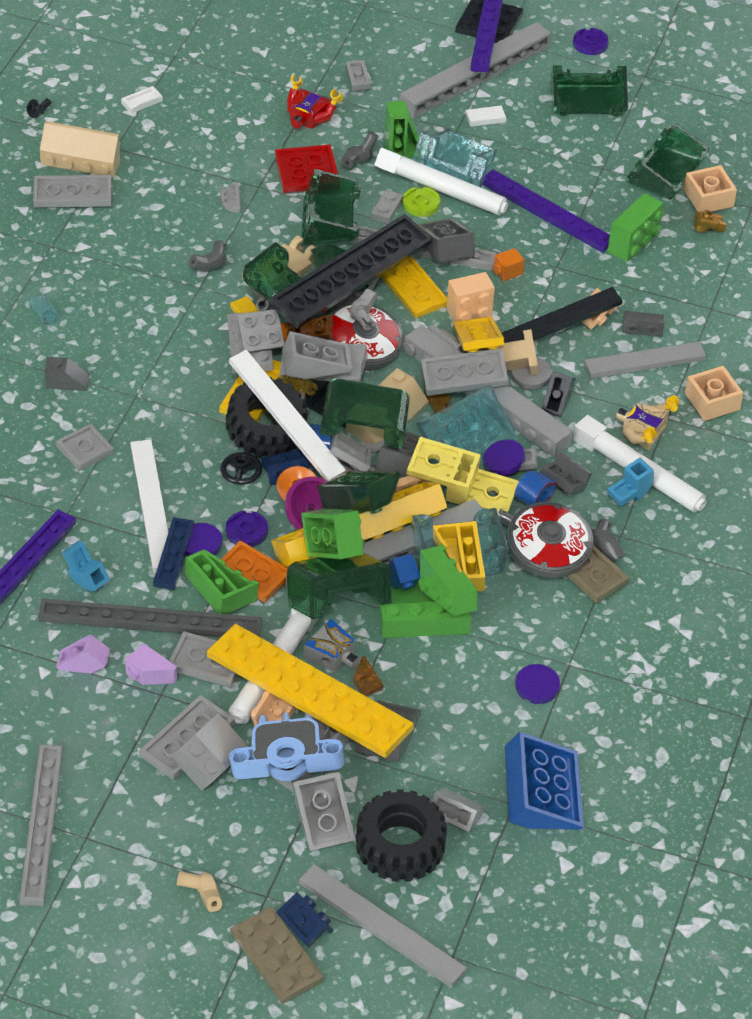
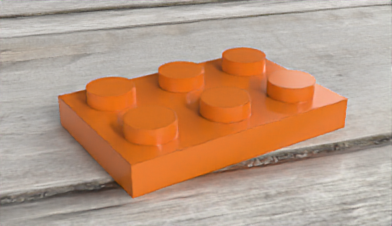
(257, 567)

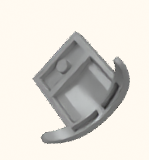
(353, 452)

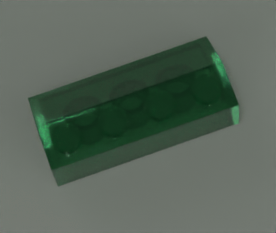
(359, 491)

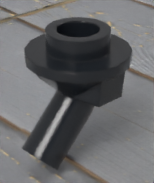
(34, 108)

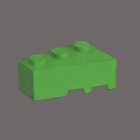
(400, 130)
(445, 583)
(219, 584)

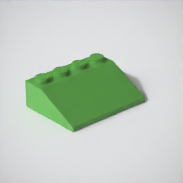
(417, 615)

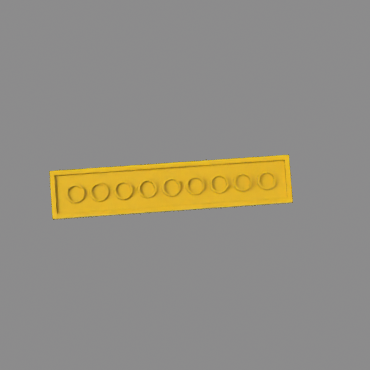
(311, 690)

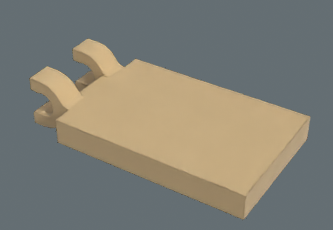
(298, 261)

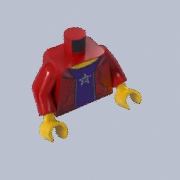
(309, 108)

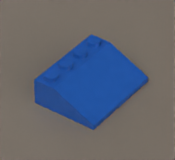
(543, 784)

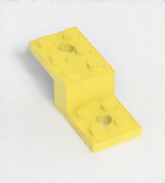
(461, 474)

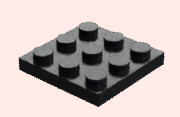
(470, 20)

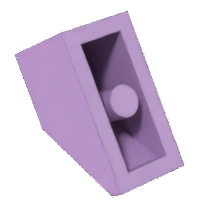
(83, 656)
(150, 667)

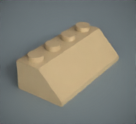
(80, 149)
(418, 401)

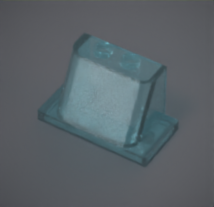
(455, 155)

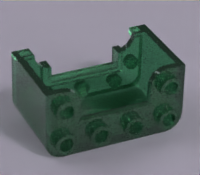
(316, 579)

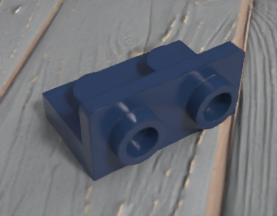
(278, 463)
(304, 919)

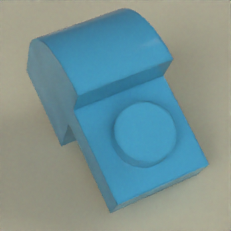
(635, 484)
(82, 569)

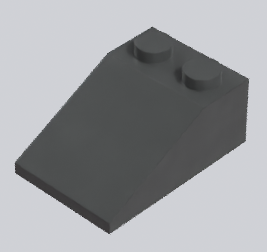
(449, 240)
(396, 458)
(409, 713)

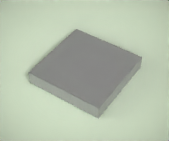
(84, 447)

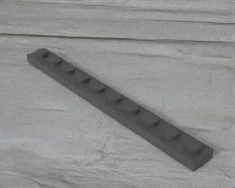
(144, 618)

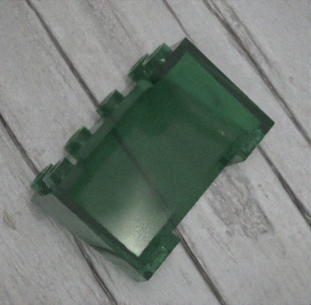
(667, 164)
(270, 272)

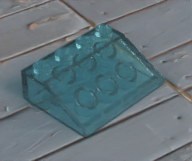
(469, 423)

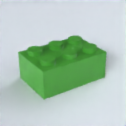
(635, 227)
(332, 533)

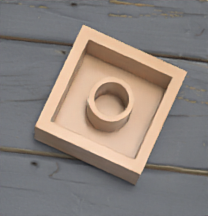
(710, 189)
(470, 297)
(713, 393)

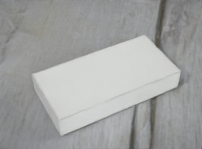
(141, 99)
(485, 116)

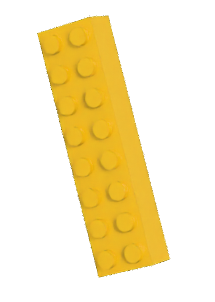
(415, 500)

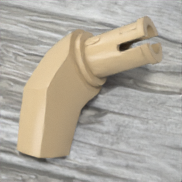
(206, 887)

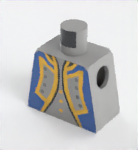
(331, 648)

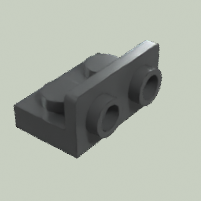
(643, 323)

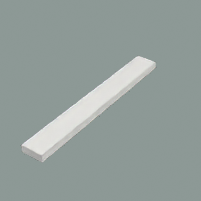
(286, 416)
(150, 499)

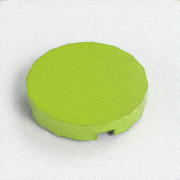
(421, 201)

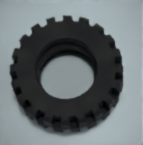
(253, 435)
(397, 860)

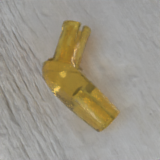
(299, 384)

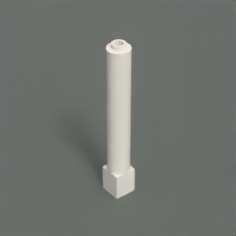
(441, 182)
(593, 437)
(286, 640)

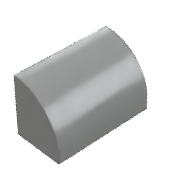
(458, 809)

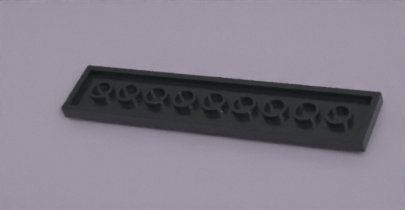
(350, 271)

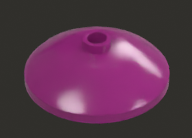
(302, 497)

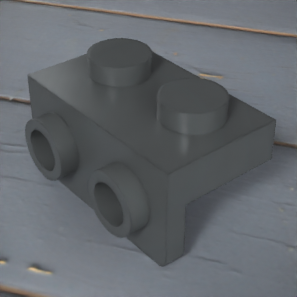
(567, 473)

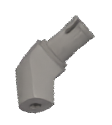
(361, 308)

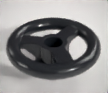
(242, 464)

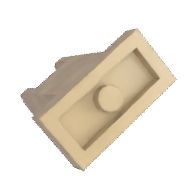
(520, 353)

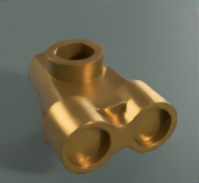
(707, 220)

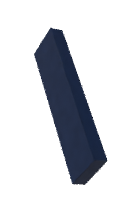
(173, 553)

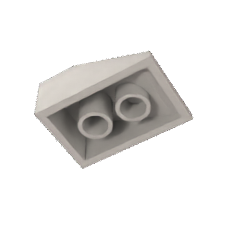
(314, 357)
(208, 751)
(323, 811)

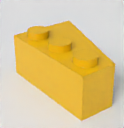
(464, 546)

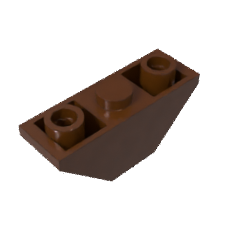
(318, 327)

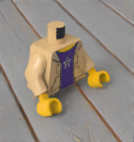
(646, 422)

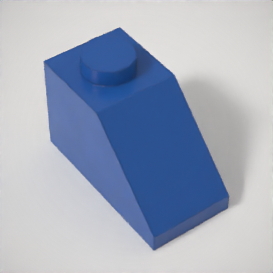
(404, 572)

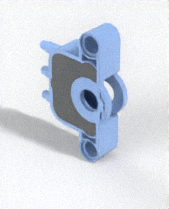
(284, 746)

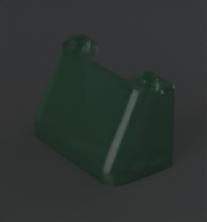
(589, 92)
(329, 209)
(366, 406)

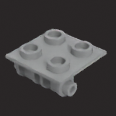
(260, 330)

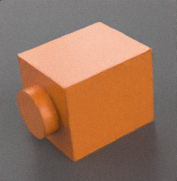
(508, 264)

